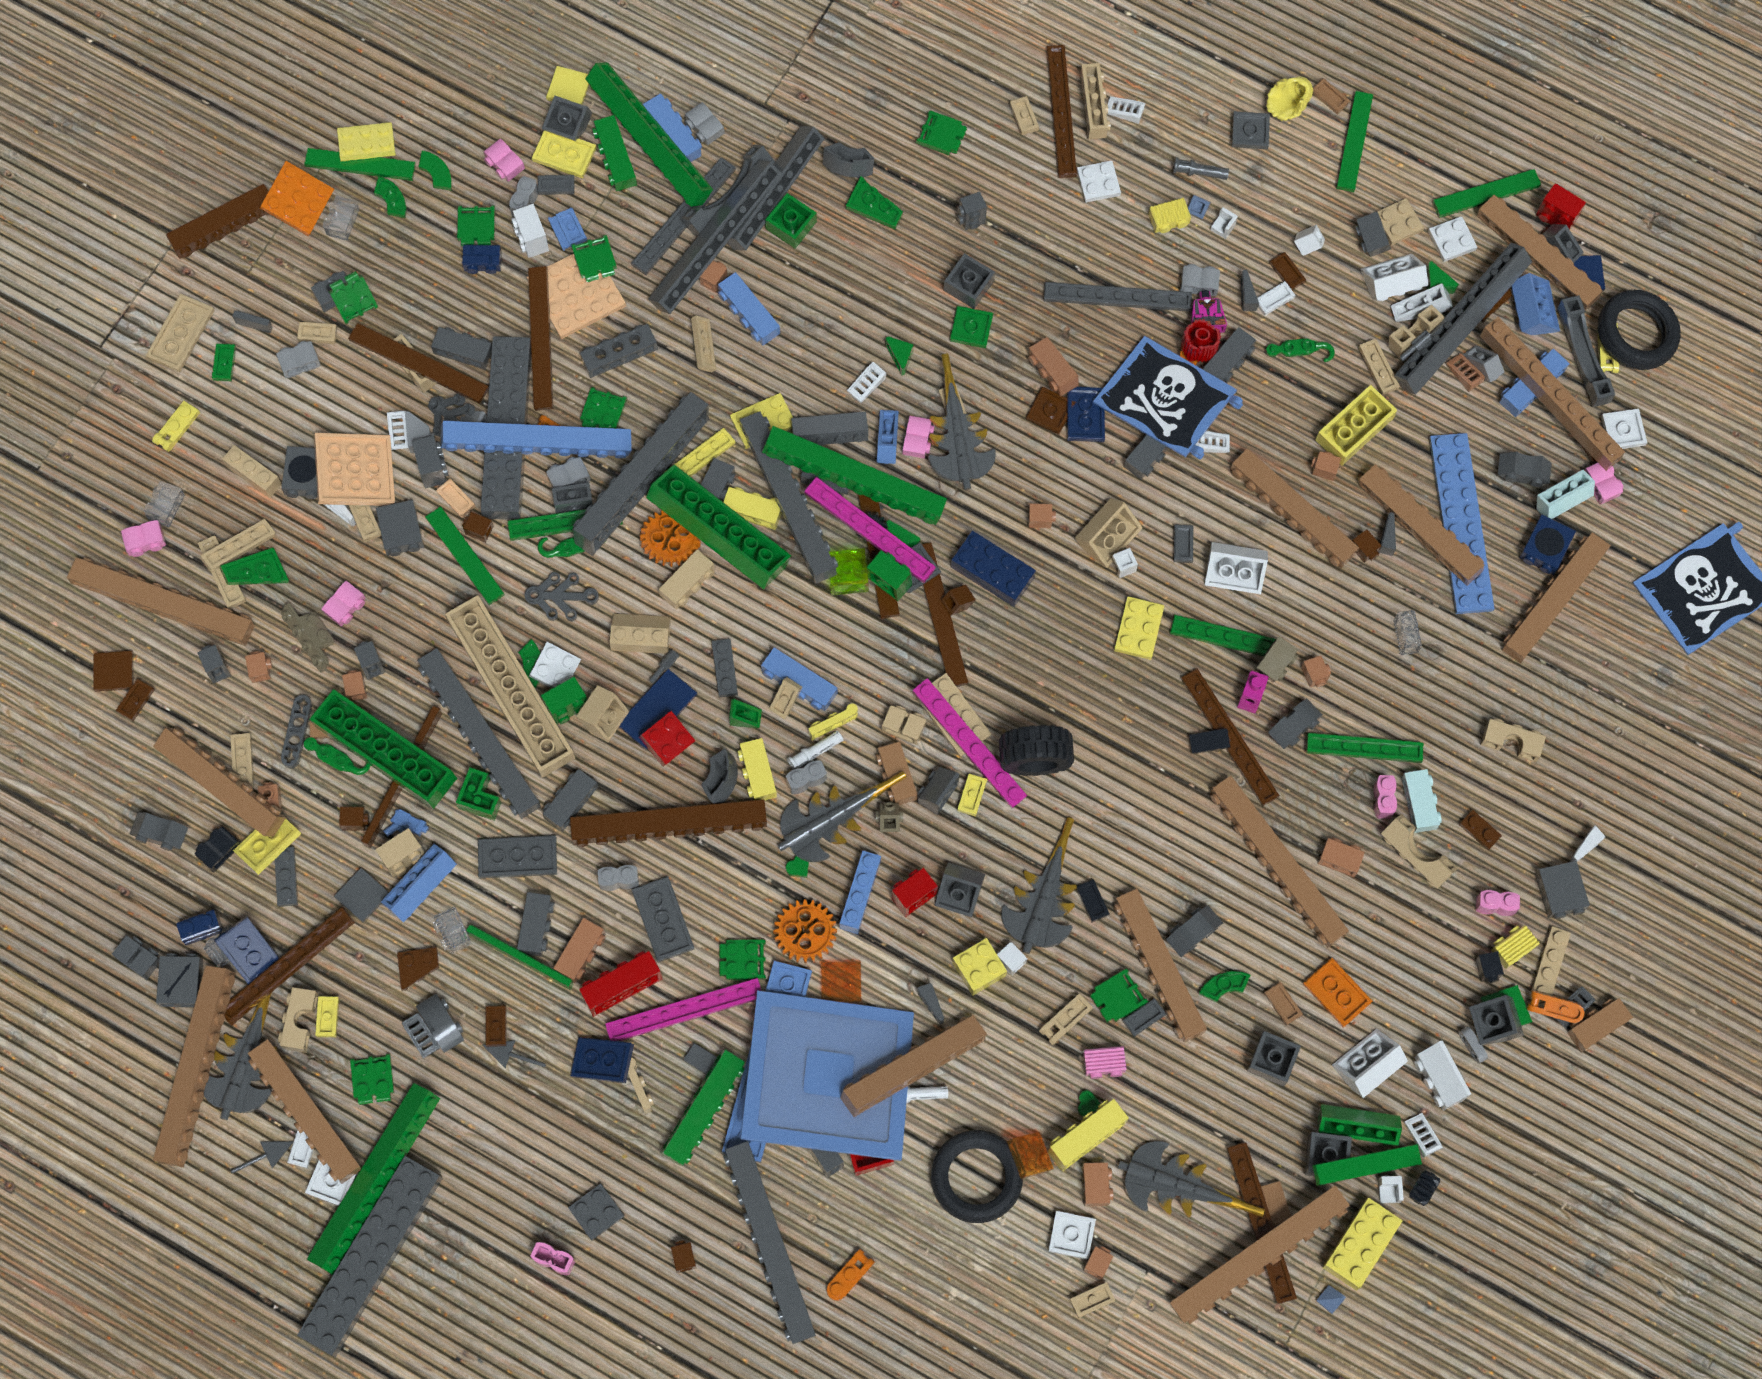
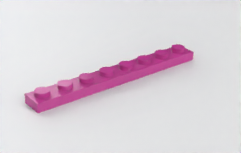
(869, 529)
(969, 743)
(683, 1011)

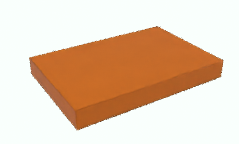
(1337, 992)

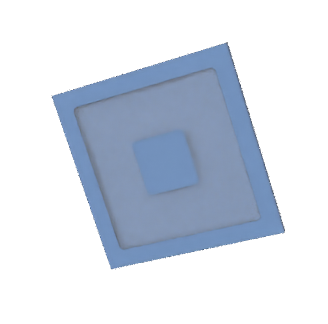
(804, 1059)

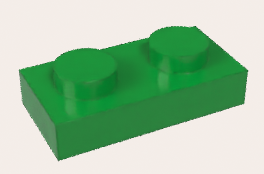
(224, 362)

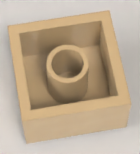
(602, 713)
(400, 853)

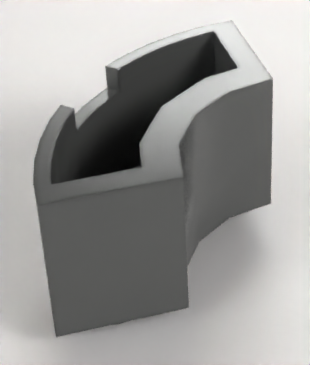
(848, 161)
(1524, 468)
(1290, 728)
(721, 777)
(158, 831)
(1187, 936)
(440, 1023)

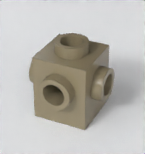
(889, 817)

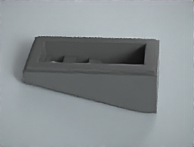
(1248, 295)
(1388, 538)
(1585, 995)
(930, 999)
(411, 1021)

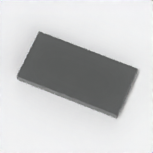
(517, 856)
(663, 919)

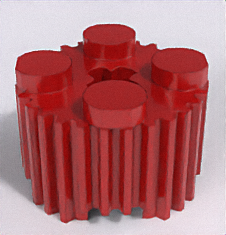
(1200, 341)

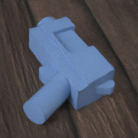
(403, 821)

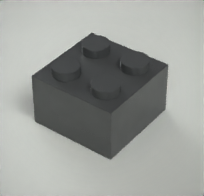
(969, 281)
(430, 461)
(1274, 1058)
(1326, 1148)

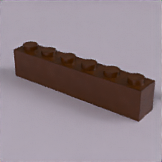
(218, 222)

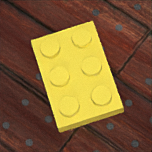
(366, 141)
(564, 154)
(772, 408)
(1139, 628)
(262, 850)

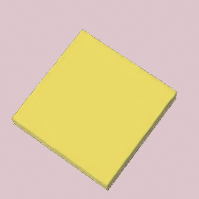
(568, 85)

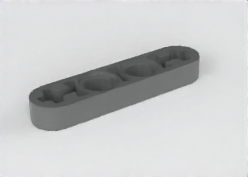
(296, 731)

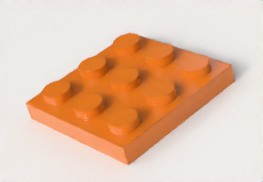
(297, 198)

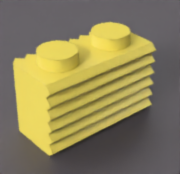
(1169, 215)
(1515, 946)

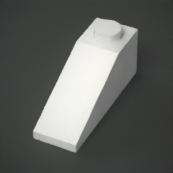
(1412, 306)

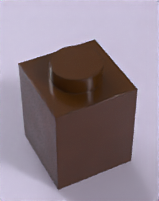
(477, 526)
(1368, 546)
(958, 599)
(353, 819)
(683, 1256)

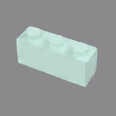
(1565, 495)
(1421, 800)

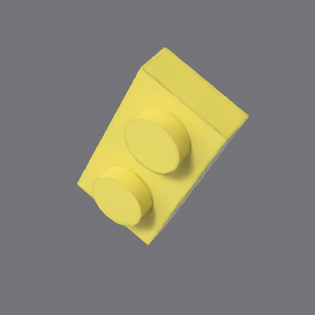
(972, 795)
(327, 1017)

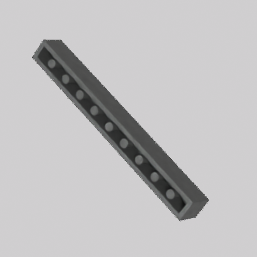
(714, 236)
(1463, 318)
(1222, 366)
(790, 501)
(478, 733)
(770, 1243)

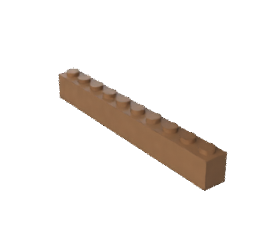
(1552, 393)
(161, 601)
(1279, 862)
(194, 1066)
(1259, 1254)

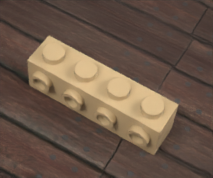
(1094, 103)

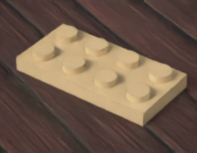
(180, 333)
(961, 706)

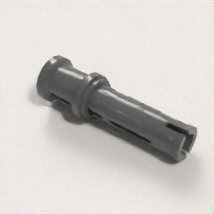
(1191, 168)

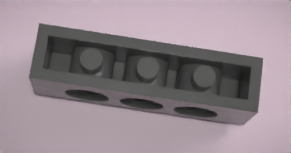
(613, 359)

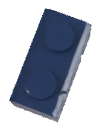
(482, 258)
(199, 927)

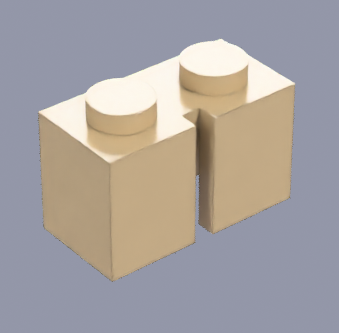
(904, 725)

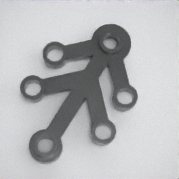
(438, 405)
(559, 595)

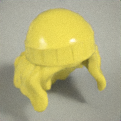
(1289, 97)

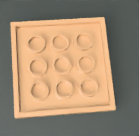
(577, 302)
(354, 469)

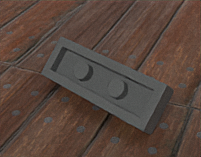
(724, 668)
(286, 878)

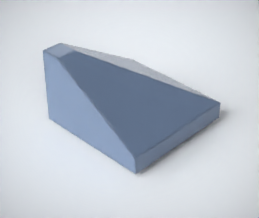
(1198, 206)
(1330, 1299)

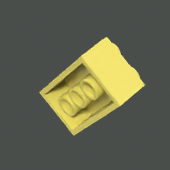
(1356, 424)
(1087, 1135)
(1362, 1244)

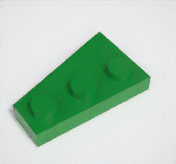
(871, 204)
(255, 569)

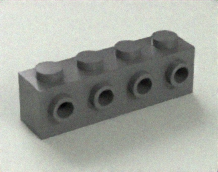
(832, 428)

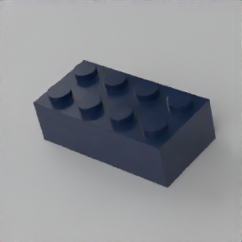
(993, 568)

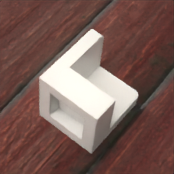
(1224, 223)
(1309, 240)
(1125, 562)
(1012, 958)
(1390, 1189)

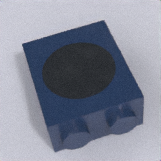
(1547, 545)

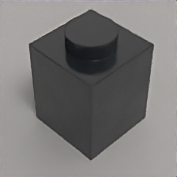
(1489, 967)

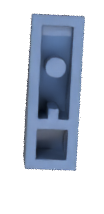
(887, 437)

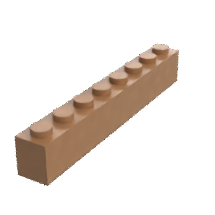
(1544, 256)
(1294, 509)
(1421, 524)
(1557, 596)
(219, 781)
(1160, 966)
(912, 1066)
(304, 1111)

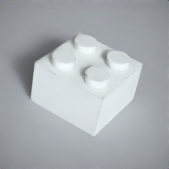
(529, 231)

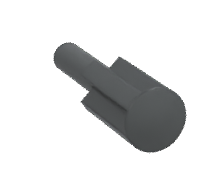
(1417, 344)
(665, 664)

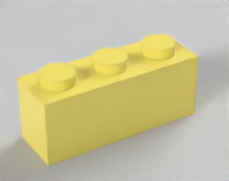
(753, 507)
(757, 770)

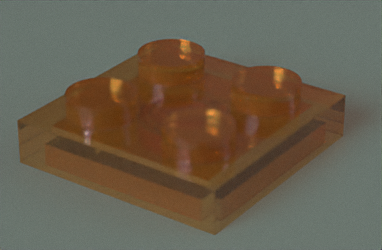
(841, 981)
(1030, 1155)

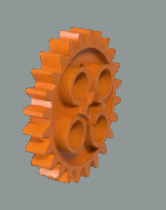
(654, 530)
(792, 920)

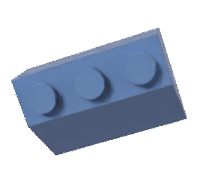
(1535, 305)

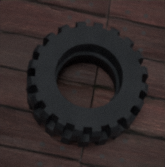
(1036, 750)

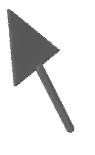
(503, 1053)
(273, 1152)

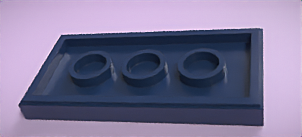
(664, 696)

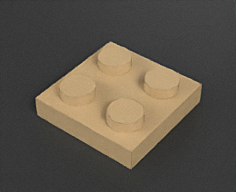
(1400, 221)

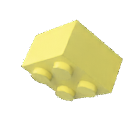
(979, 966)

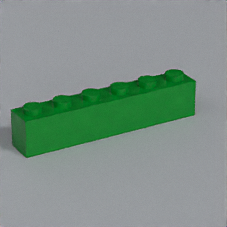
(702, 1108)

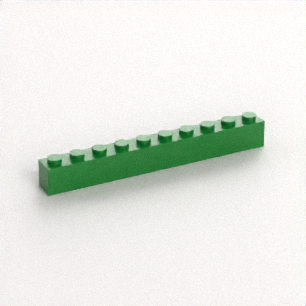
(649, 134)
(854, 475)
(373, 1178)

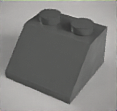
(567, 118)
(938, 790)
(959, 889)
(1496, 1020)

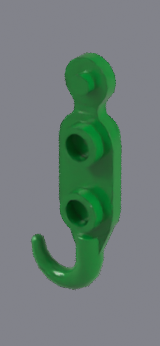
(1300, 347)
(565, 549)
(334, 757)

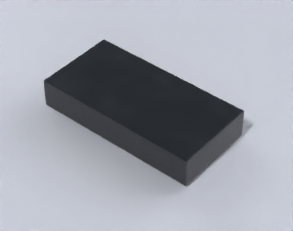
(1209, 741)
(1092, 901)

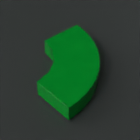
(436, 169)
(392, 196)
(530, 655)
(1224, 983)

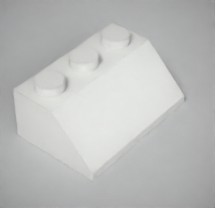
(1395, 277)
(1236, 568)
(1370, 1062)
(1442, 1076)

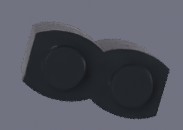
(217, 849)

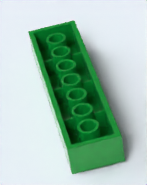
(718, 526)
(383, 749)

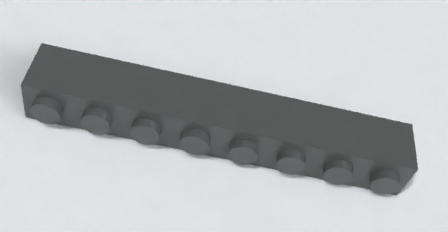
(790, 164)

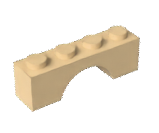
(1401, 836)

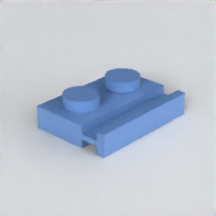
(567, 229)

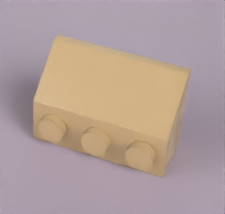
(1109, 532)
(640, 633)

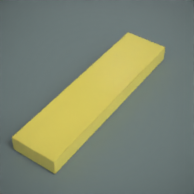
(705, 452)

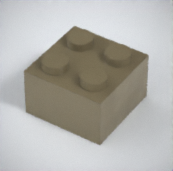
(1276, 660)

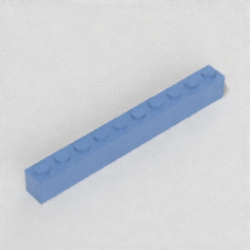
(535, 438)

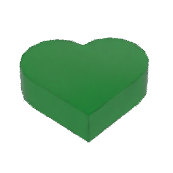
(797, 868)
(1088, 1103)

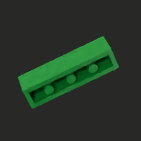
(615, 153)
(1360, 1124)

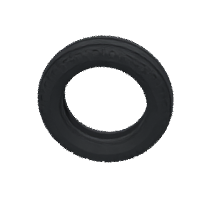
(1620, 349)
(950, 1201)

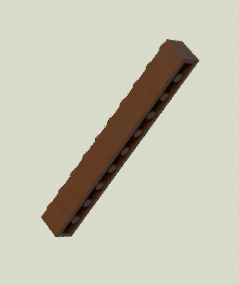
(668, 822)

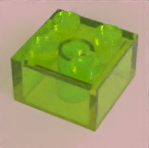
(851, 572)

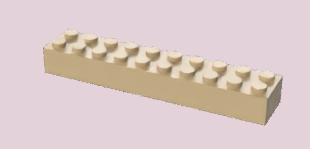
(510, 686)

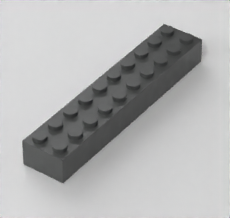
(508, 405)
(638, 475)
(370, 1257)

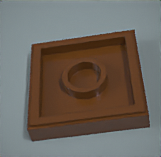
(1049, 410)
(112, 671)

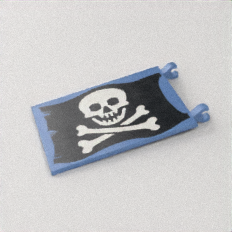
(1166, 397)
(1704, 588)

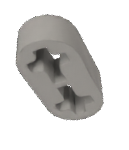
(1473, 1045)

